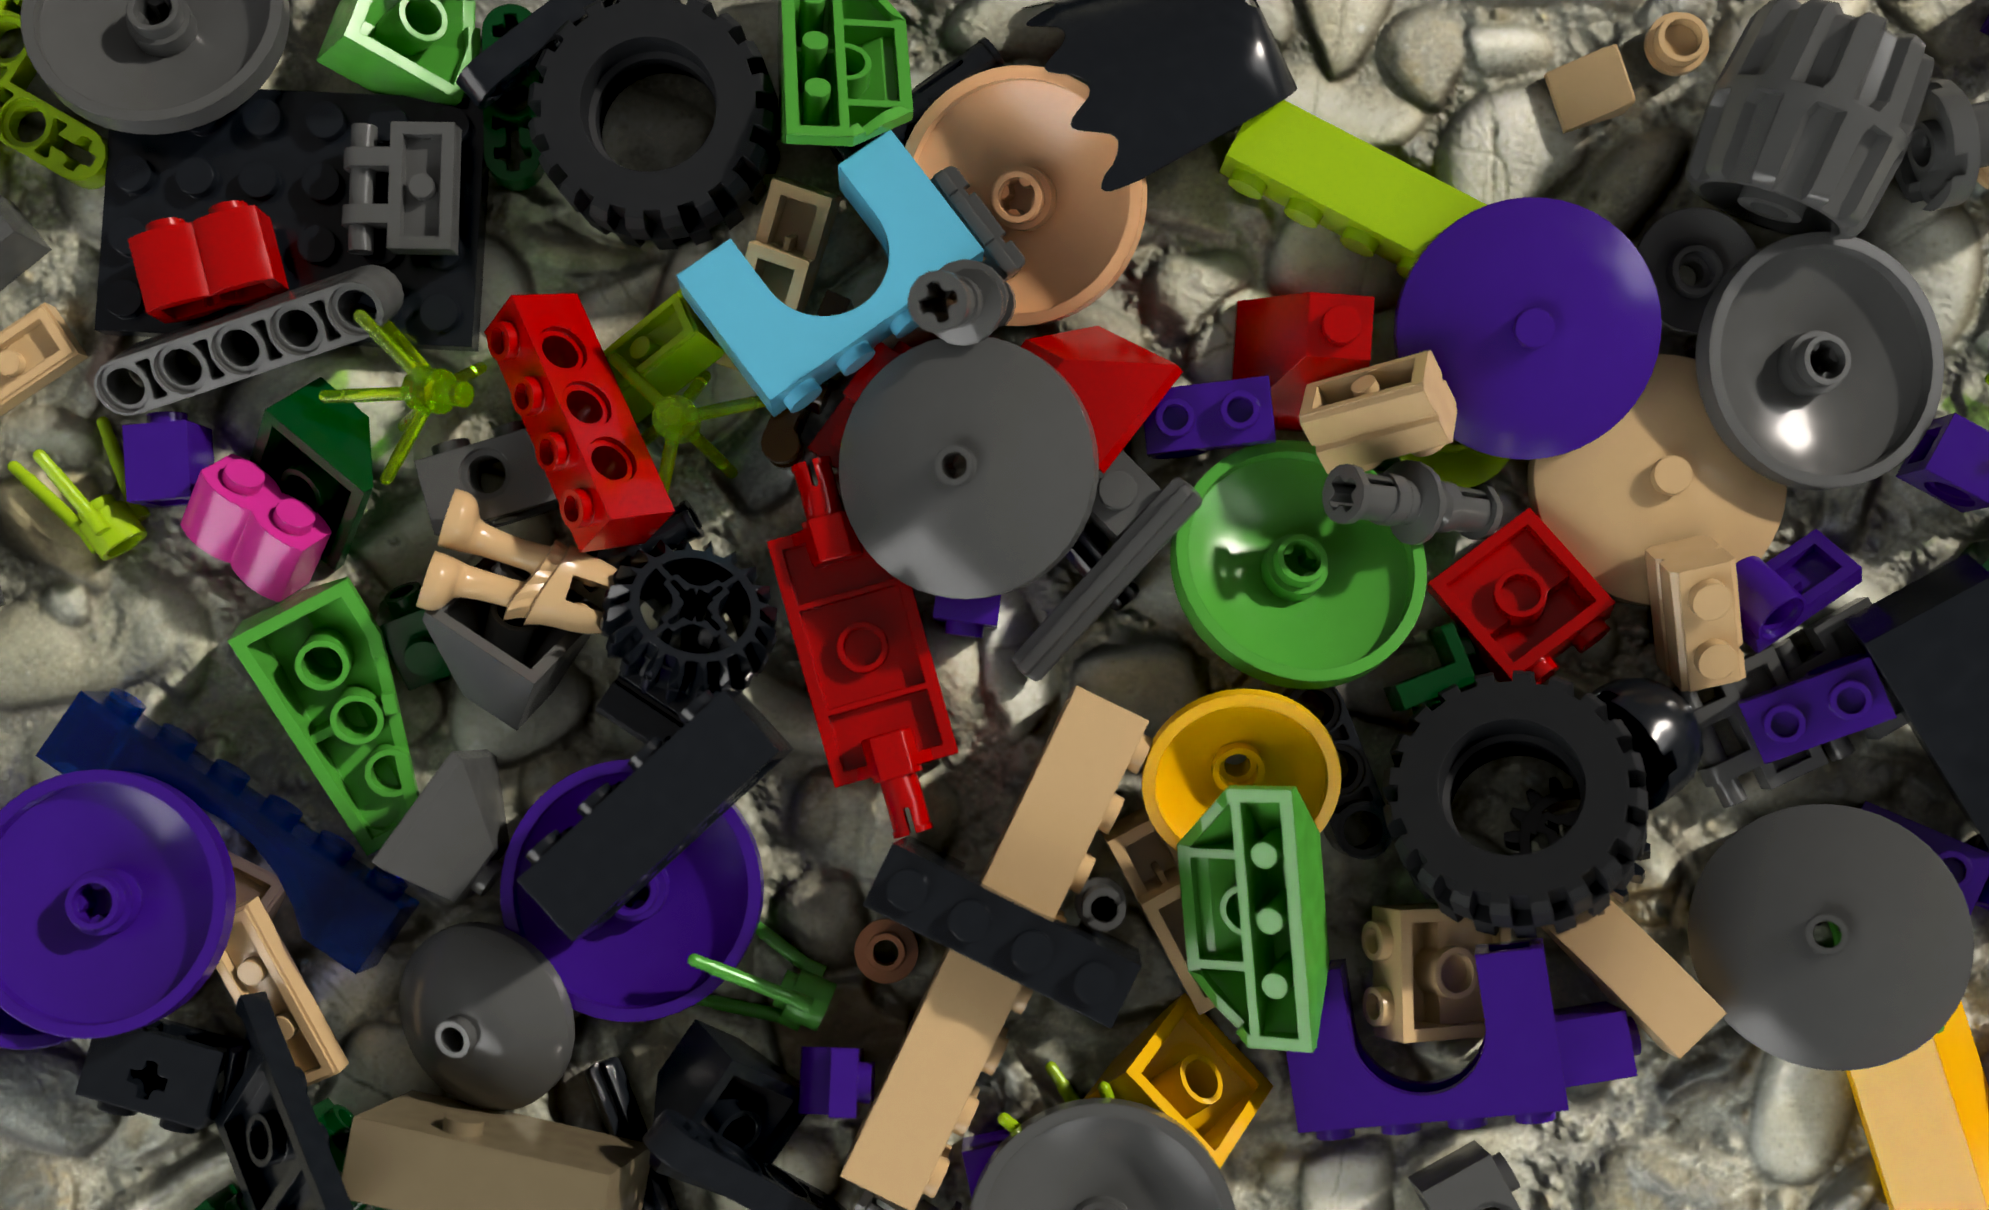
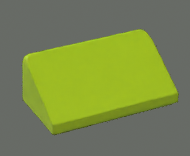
(667, 350)

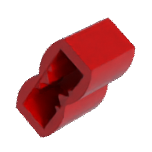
(207, 262)

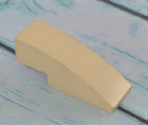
(791, 241)
(1154, 879)
(1640, 978)

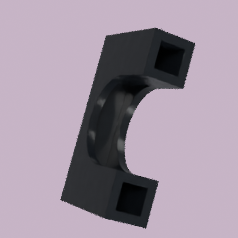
(1059, 960)

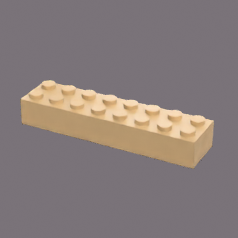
(963, 1011)

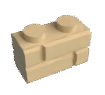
(1379, 413)
(1695, 612)

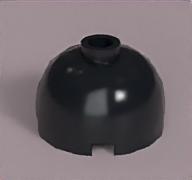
(1661, 731)

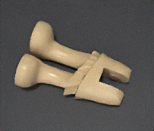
(538, 598)

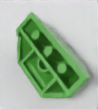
(841, 71)
(1258, 914)

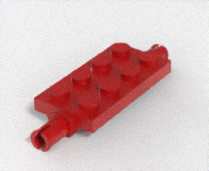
(861, 654)

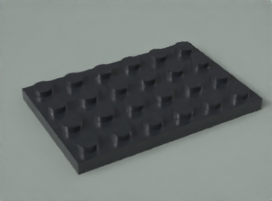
(288, 161)

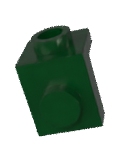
(408, 637)
(1456, 659)

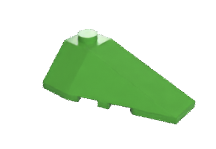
(335, 695)

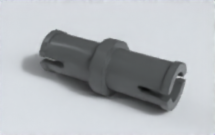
(1107, 917)

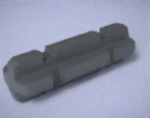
(1001, 256)

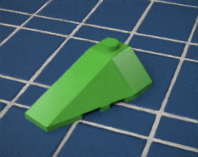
(403, 46)

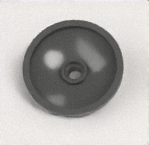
(486, 1016)

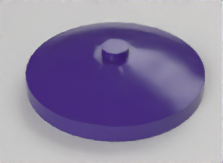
(1534, 324)
(108, 903)
(638, 959)

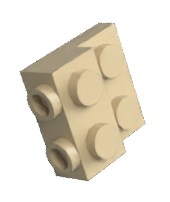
(1423, 974)

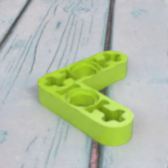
(15, 78)

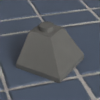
(500, 661)
(452, 830)

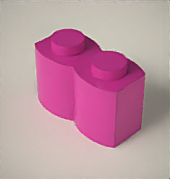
(255, 527)

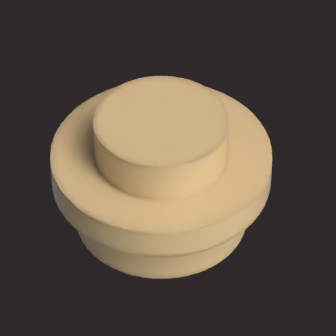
(1676, 43)

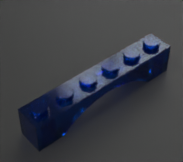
(336, 898)

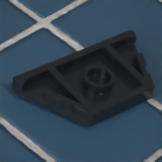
(270, 1124)

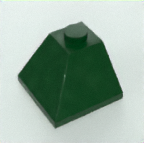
(321, 459)

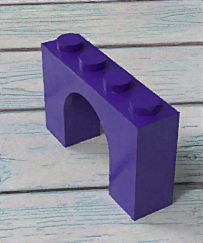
(1511, 1074)

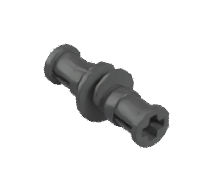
(961, 302)
(1411, 502)

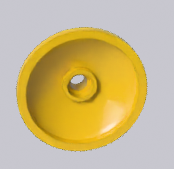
(1281, 748)

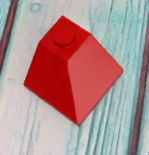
(1299, 343)
(1112, 378)

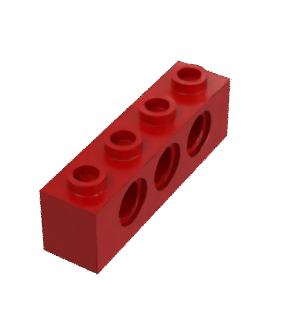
(578, 421)

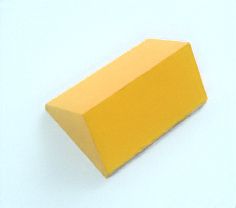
(1929, 1122)

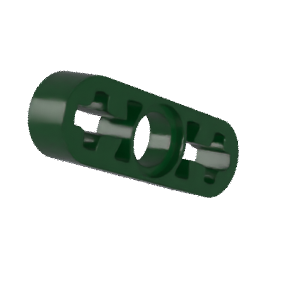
(498, 141)

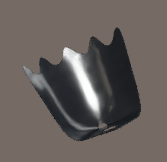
(1165, 73)

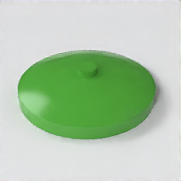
(1283, 583)

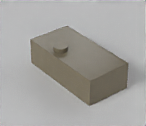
(457, 1156)

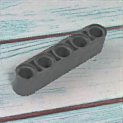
(226, 356)

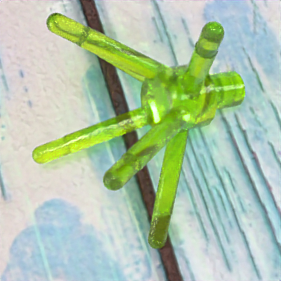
(423, 388)
(680, 420)

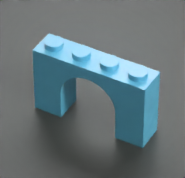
(792, 352)

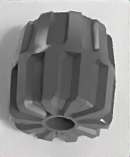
(1809, 119)

